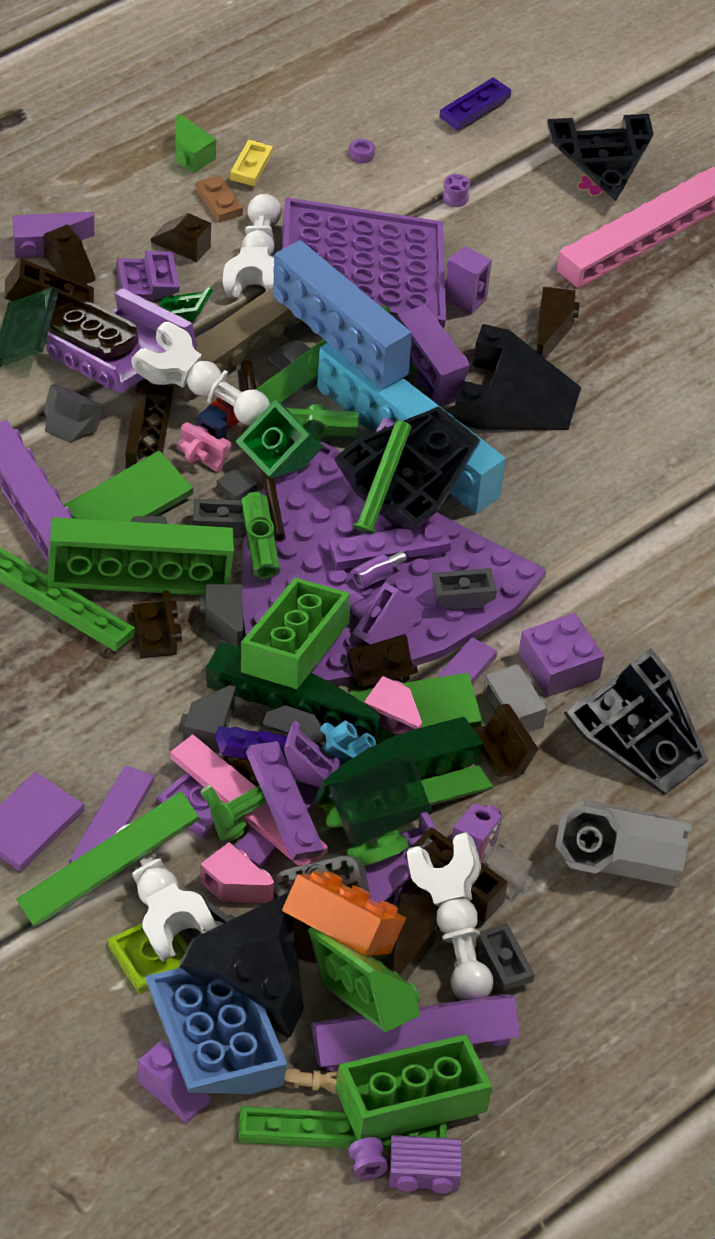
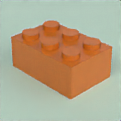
(344, 913)

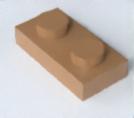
(219, 198)

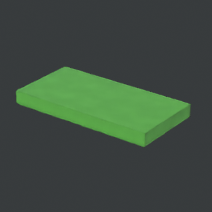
(137, 491)
(437, 701)

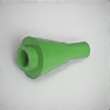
(223, 833)

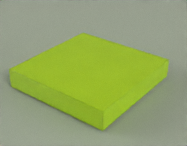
(139, 958)

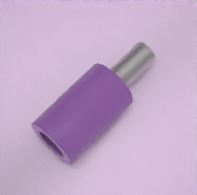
(376, 569)

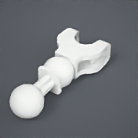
(255, 260)
(183, 366)
(169, 907)
(456, 914)

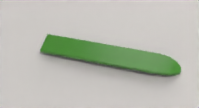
(295, 374)
(442, 789)

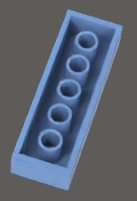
(342, 314)

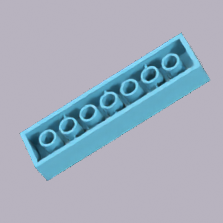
(352, 390)

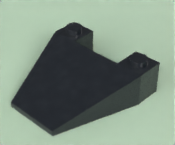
(524, 389)

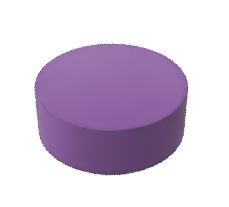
(361, 151)

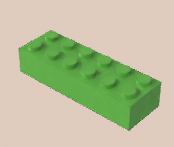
(138, 556)

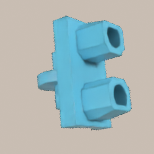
(342, 741)

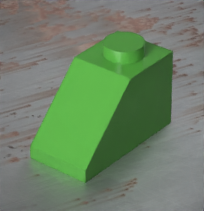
(193, 145)

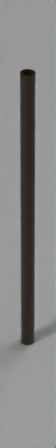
(269, 484)

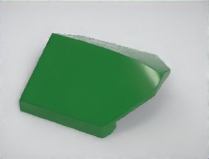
(186, 305)

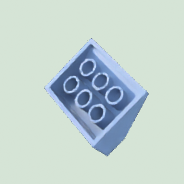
(217, 1035)

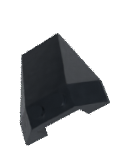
(426, 469)
(642, 724)

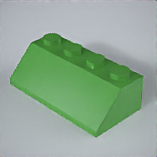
(364, 983)

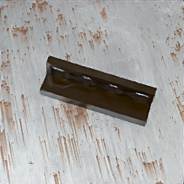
(138, 421)

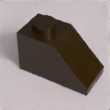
(185, 236)
(67, 254)

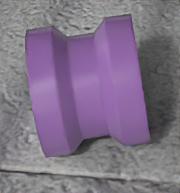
(456, 190)
(368, 1158)

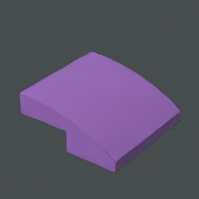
(149, 277)

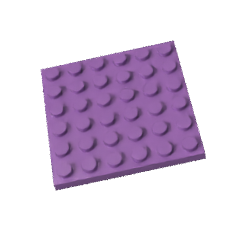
(383, 254)

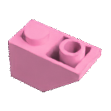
(235, 878)

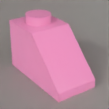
(395, 706)

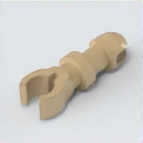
(295, 1078)

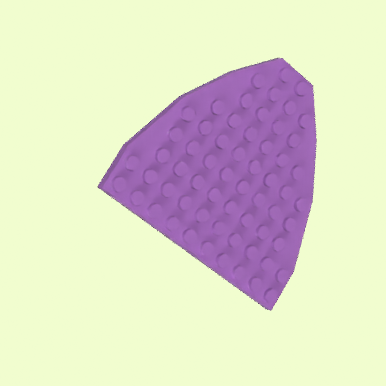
(323, 507)

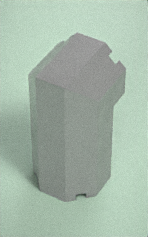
(623, 842)

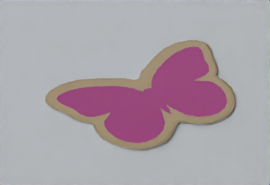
(588, 185)

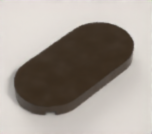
(94, 329)

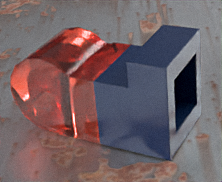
(218, 418)

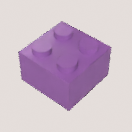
(561, 654)

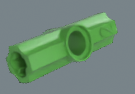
(329, 422)
(263, 547)

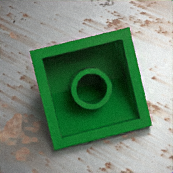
(279, 442)

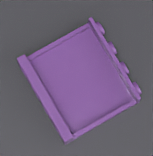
(118, 371)

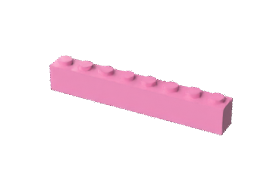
(638, 230)

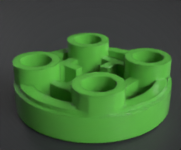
(385, 847)

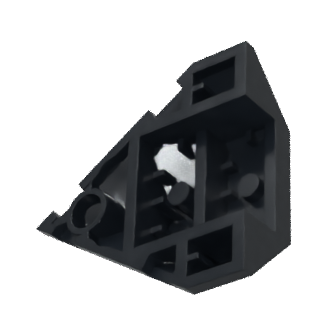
(604, 154)
(255, 958)

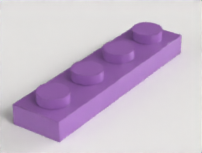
(417, 542)
(284, 801)

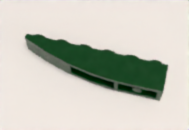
(313, 696)
(433, 749)

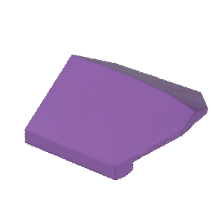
(306, 759)

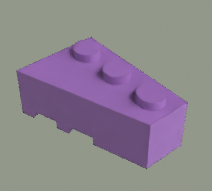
(434, 356)

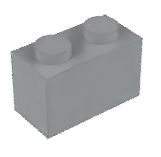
(517, 689)

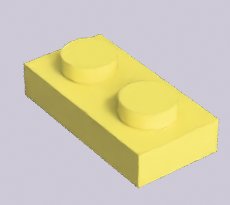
(251, 163)

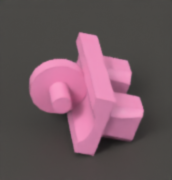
(203, 447)

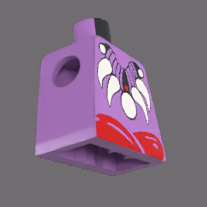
(482, 825)

